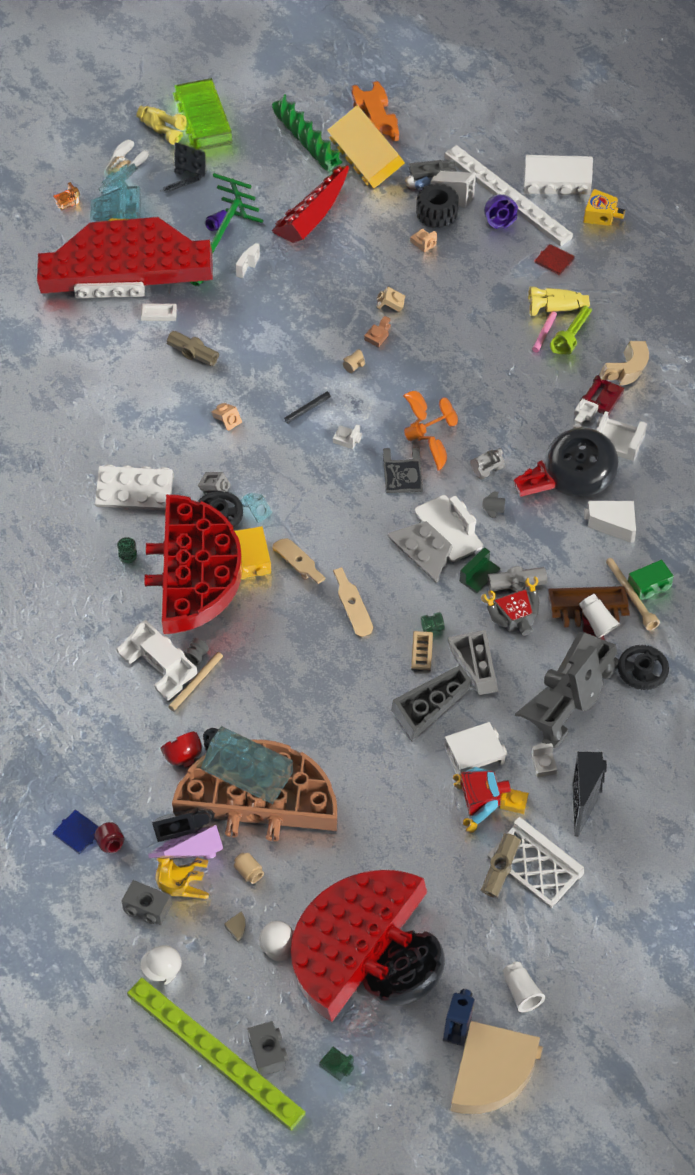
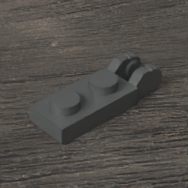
(430, 168)

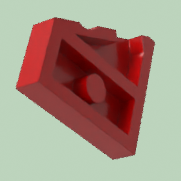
(534, 481)

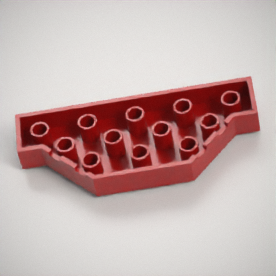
(125, 252)

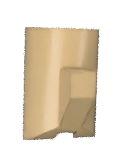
(354, 361)

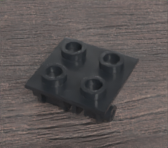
(188, 159)

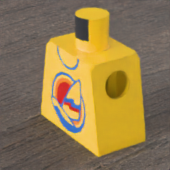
(602, 209)

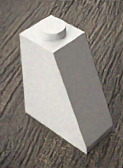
(461, 182)
(612, 518)

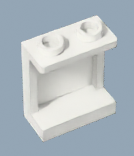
(623, 436)
(474, 748)

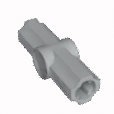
(515, 578)

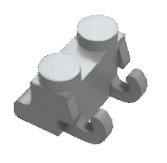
(488, 461)

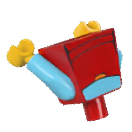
(480, 794)

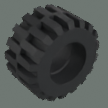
(437, 205)

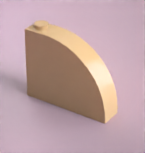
(493, 1068)

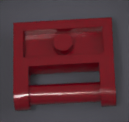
(608, 397)

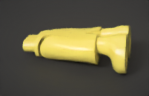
(555, 300)

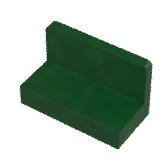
(476, 571)

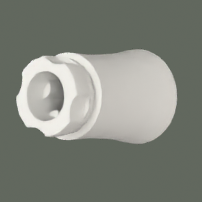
(598, 616)
(522, 987)

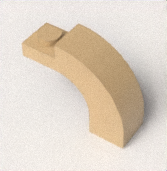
(625, 373)

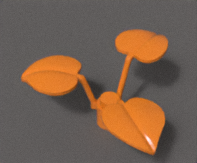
(417, 430)

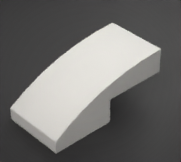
(248, 258)

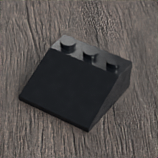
(586, 786)

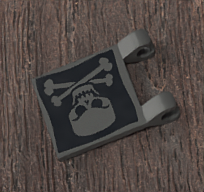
(402, 475)

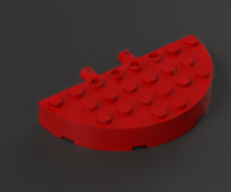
(199, 564)
(348, 932)

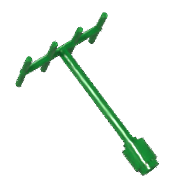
(237, 202)

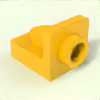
(514, 801)

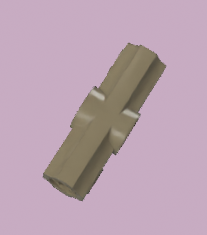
(192, 348)
(505, 853)

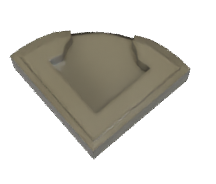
(236, 926)

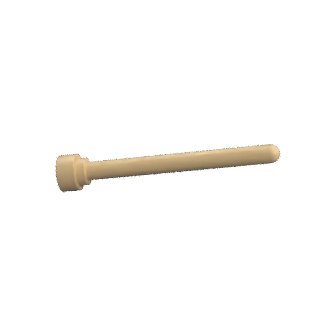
(650, 620)

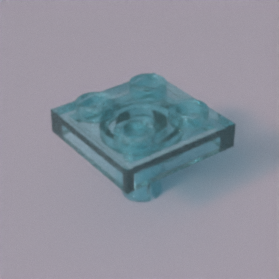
(117, 179)

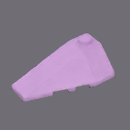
(199, 844)

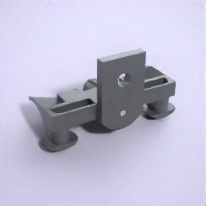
(571, 686)

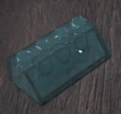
(247, 765)

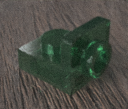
(337, 1063)

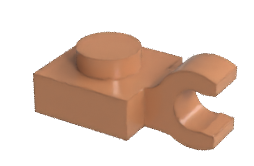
(378, 334)

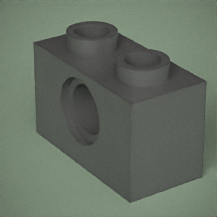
(140, 893)
(267, 1035)

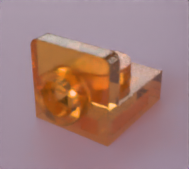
(67, 198)

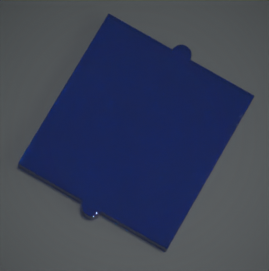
(76, 831)

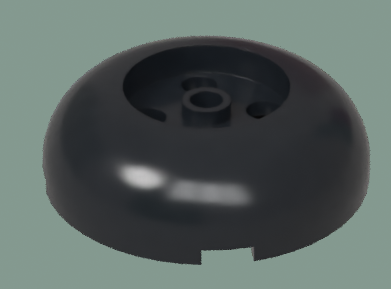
(592, 475)
(411, 970)

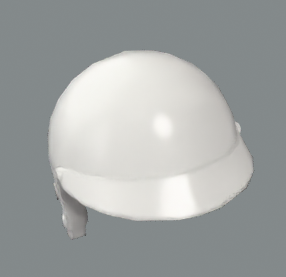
(276, 940)
(161, 964)

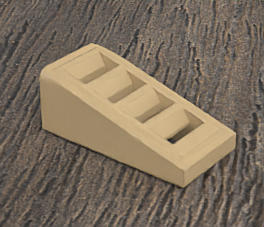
(421, 636)

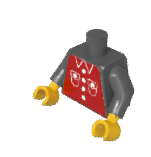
(516, 609)

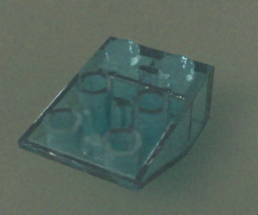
(117, 204)

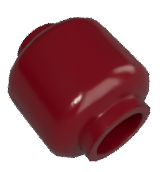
(109, 837)

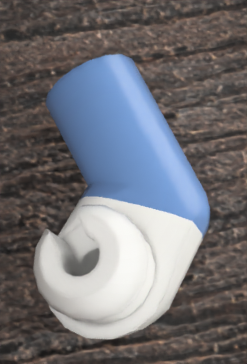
(416, 184)

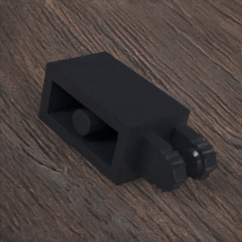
(181, 823)

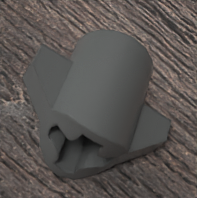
(493, 504)

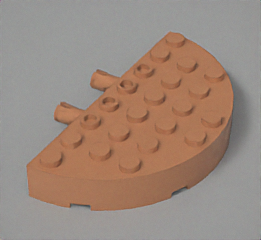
(303, 802)

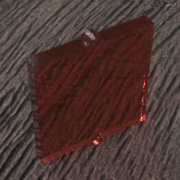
(554, 259)

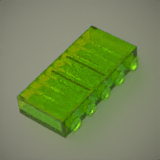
(204, 114)

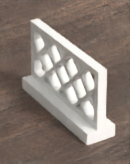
(550, 852)

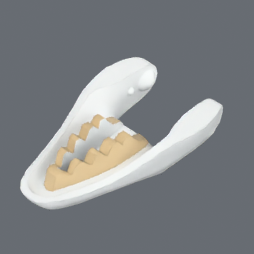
(119, 160)

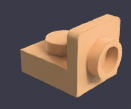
(424, 240)

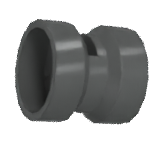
(196, 651)

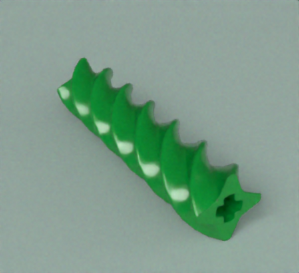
(304, 133)

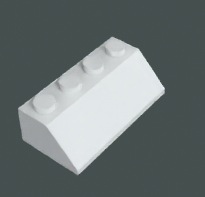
(558, 174)

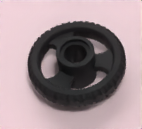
(217, 500)
(643, 674)

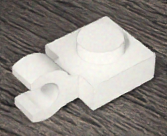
(584, 411)

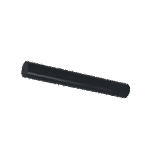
(307, 407)

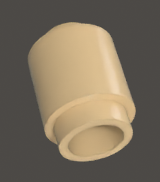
(248, 867)

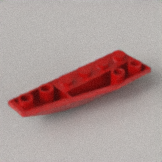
(312, 209)

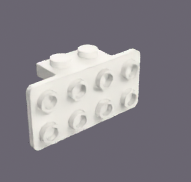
(453, 523)

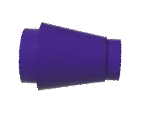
(214, 221)

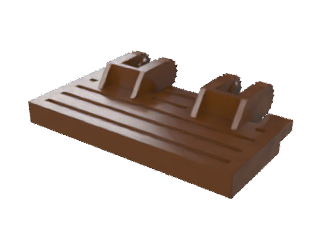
(568, 599)

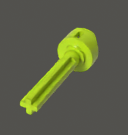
(564, 341)

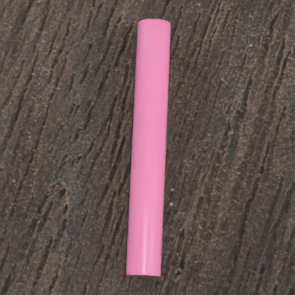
(544, 331)

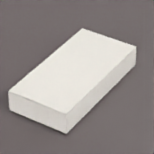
(158, 312)

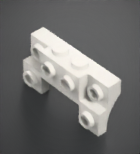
(162, 655)

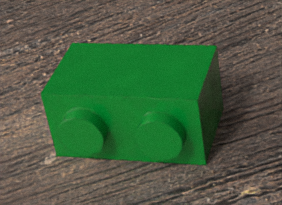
(651, 579)

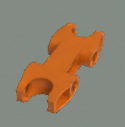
(373, 105)

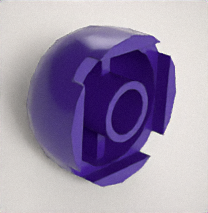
(500, 211)

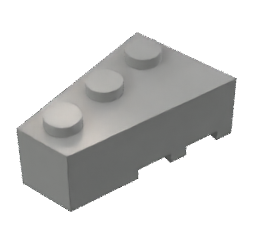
(474, 656)

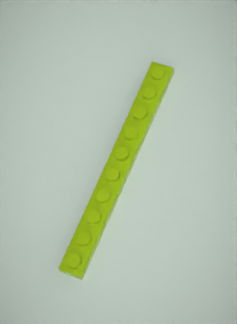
(216, 1054)

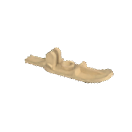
(292, 554)
(356, 612)

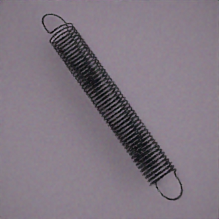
(186, 181)

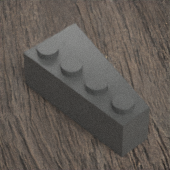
(426, 703)

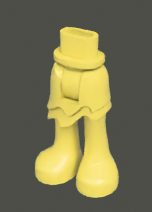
(156, 120)

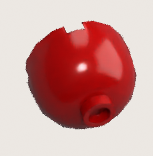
(183, 750)

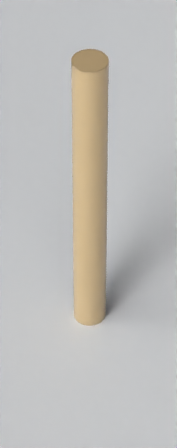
(195, 681)

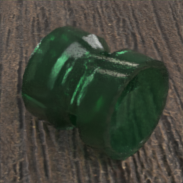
(127, 550)
(433, 622)

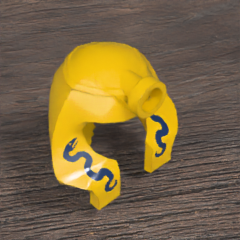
(175, 879)

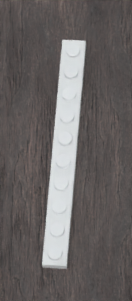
(496, 185)

